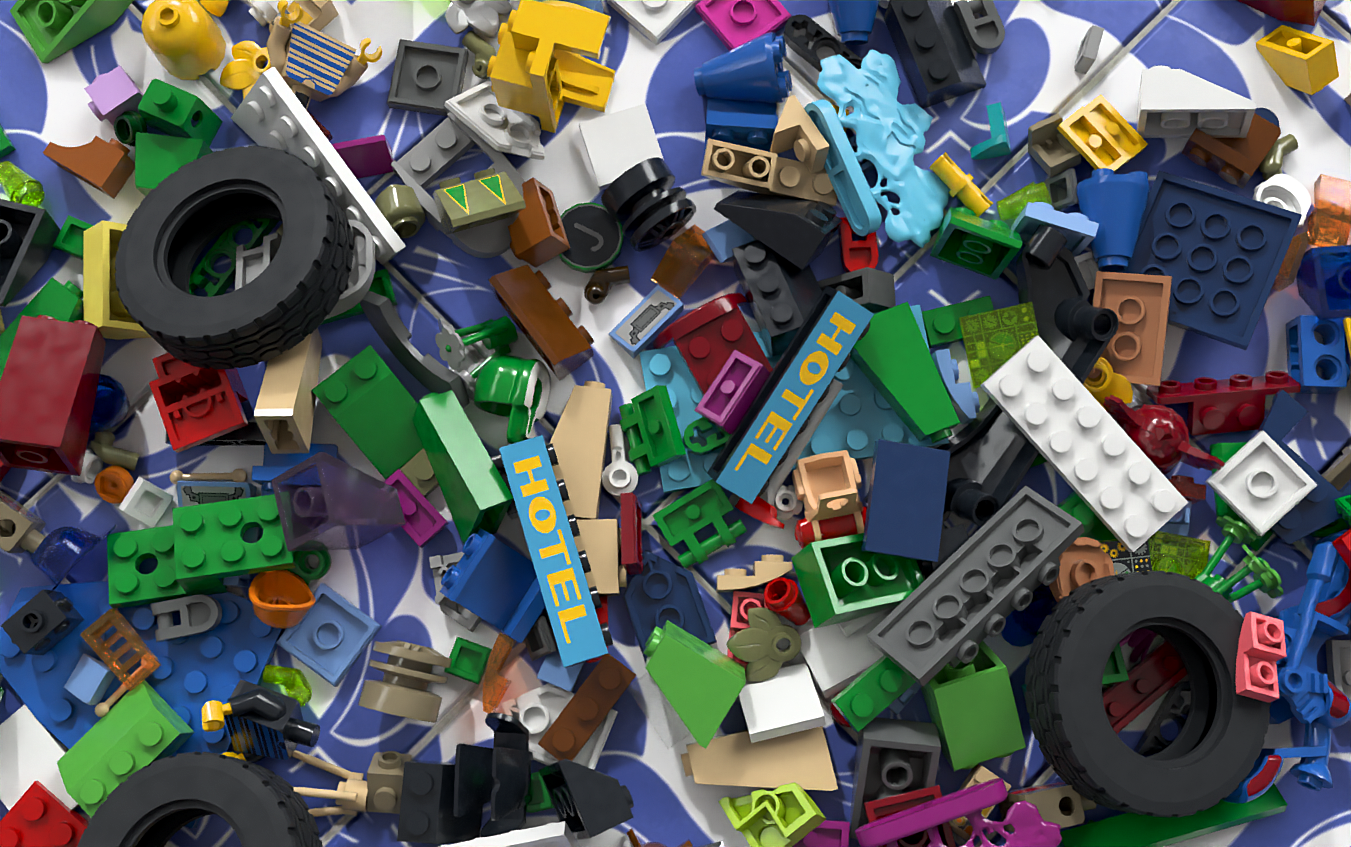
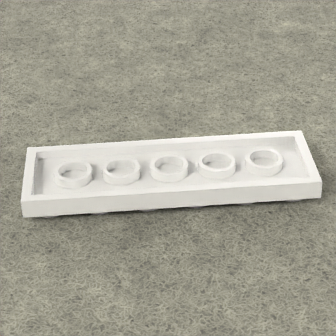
(1084, 444)

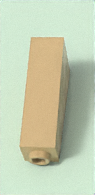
(287, 399)
(581, 447)
(766, 763)

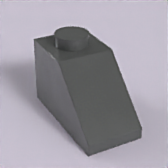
(865, 286)

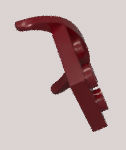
(710, 336)

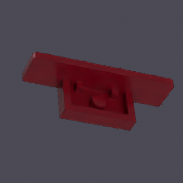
(1225, 403)

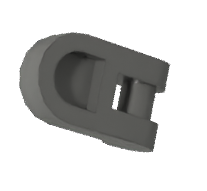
(984, 33)
(197, 614)

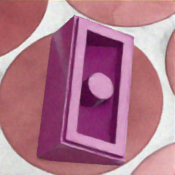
(366, 155)
(732, 391)

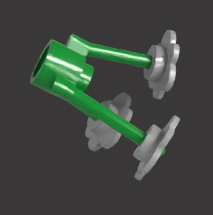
(494, 334)

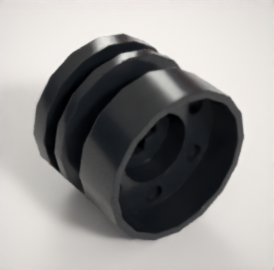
(648, 204)

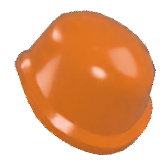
(280, 598)

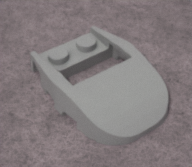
(433, 157)
(254, 261)

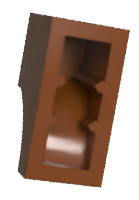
(96, 163)
(538, 230)

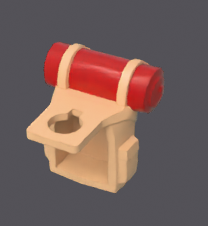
(830, 497)

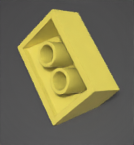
(100, 294)

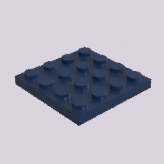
(1217, 251)

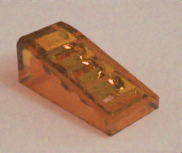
(93, 634)

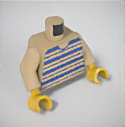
(312, 61)

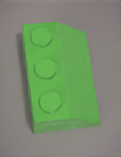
(122, 742)

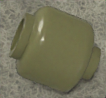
(401, 209)

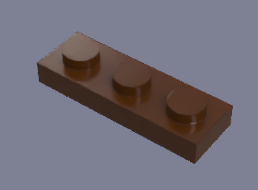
(587, 709)

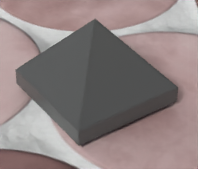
(1062, 189)
(540, 639)

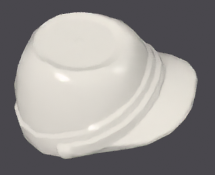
(1284, 193)

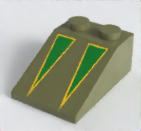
(478, 201)

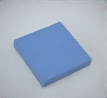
(330, 635)

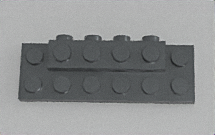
(977, 587)

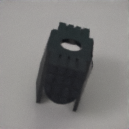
(496, 776)

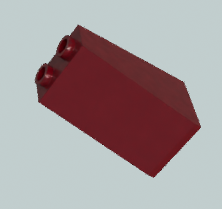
(49, 394)

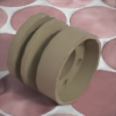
(405, 681)

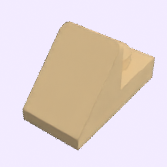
(799, 132)

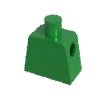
(172, 109)
(161, 155)

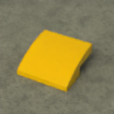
(1102, 135)

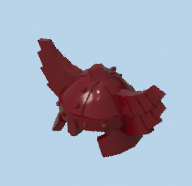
(1159, 435)

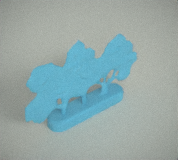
(886, 136)

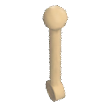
(237, 475)
(103, 708)

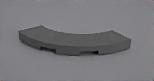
(396, 337)

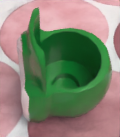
(514, 390)

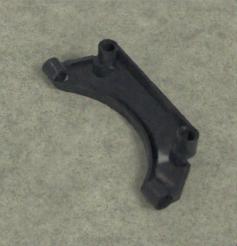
(991, 451)

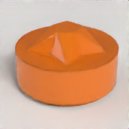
(113, 484)

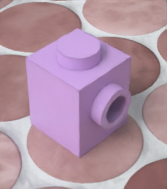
(113, 95)

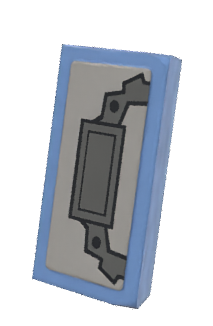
(646, 321)
(204, 492)

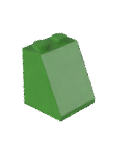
(693, 678)
(974, 710)

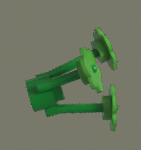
(1264, 577)

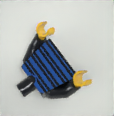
(260, 723)

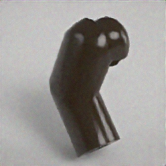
(602, 282)

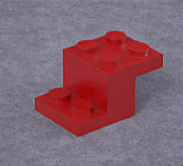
(197, 401)

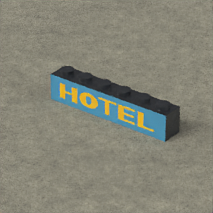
(790, 394)
(554, 552)

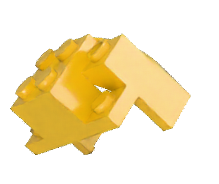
(541, 64)

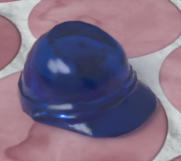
(110, 404)

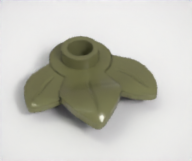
(759, 643)

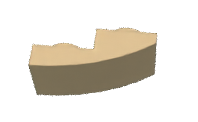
(763, 572)

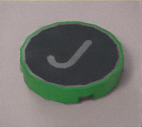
(592, 237)

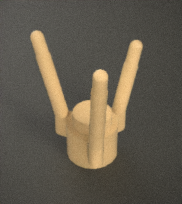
(349, 794)

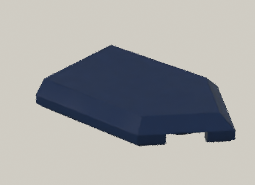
(662, 595)

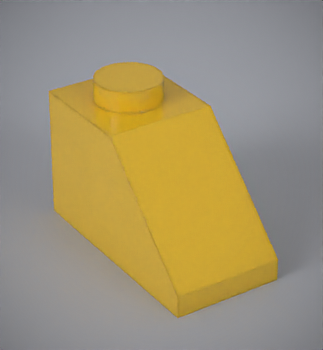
(1300, 58)

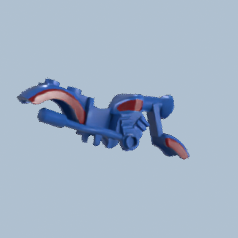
(1302, 689)

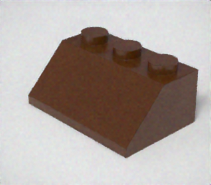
(543, 319)

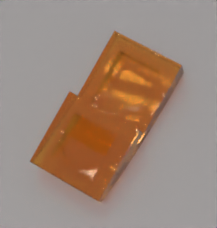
(1331, 217)
(495, 684)

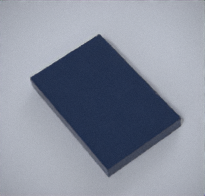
(906, 501)

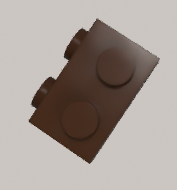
(1233, 158)

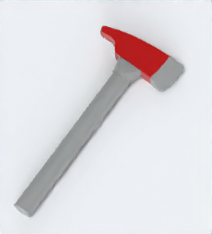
(762, 506)

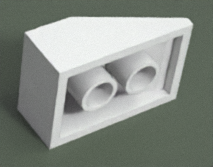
(1178, 102)

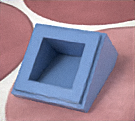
(724, 238)
(555, 674)
(89, 680)

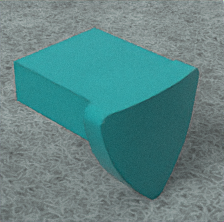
(999, 143)

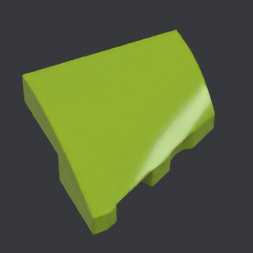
(773, 816)

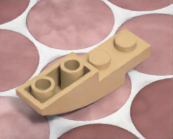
(765, 173)

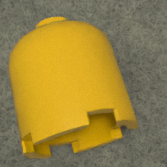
(183, 37)

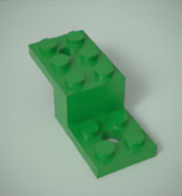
(196, 551)

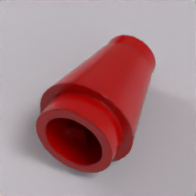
(786, 600)

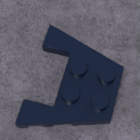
(1318, 506)

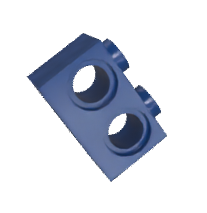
(1306, 353)

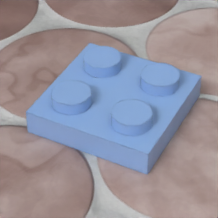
(1073, 226)

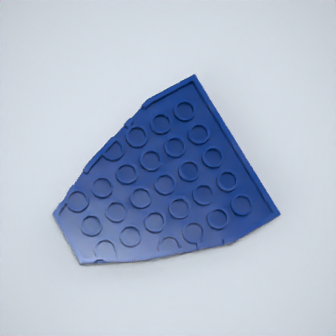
(190, 671)

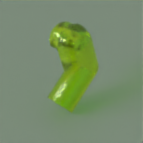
(292, 680)

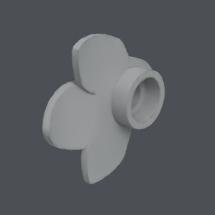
(478, 14)

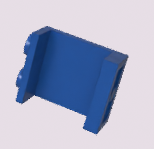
(495, 585)

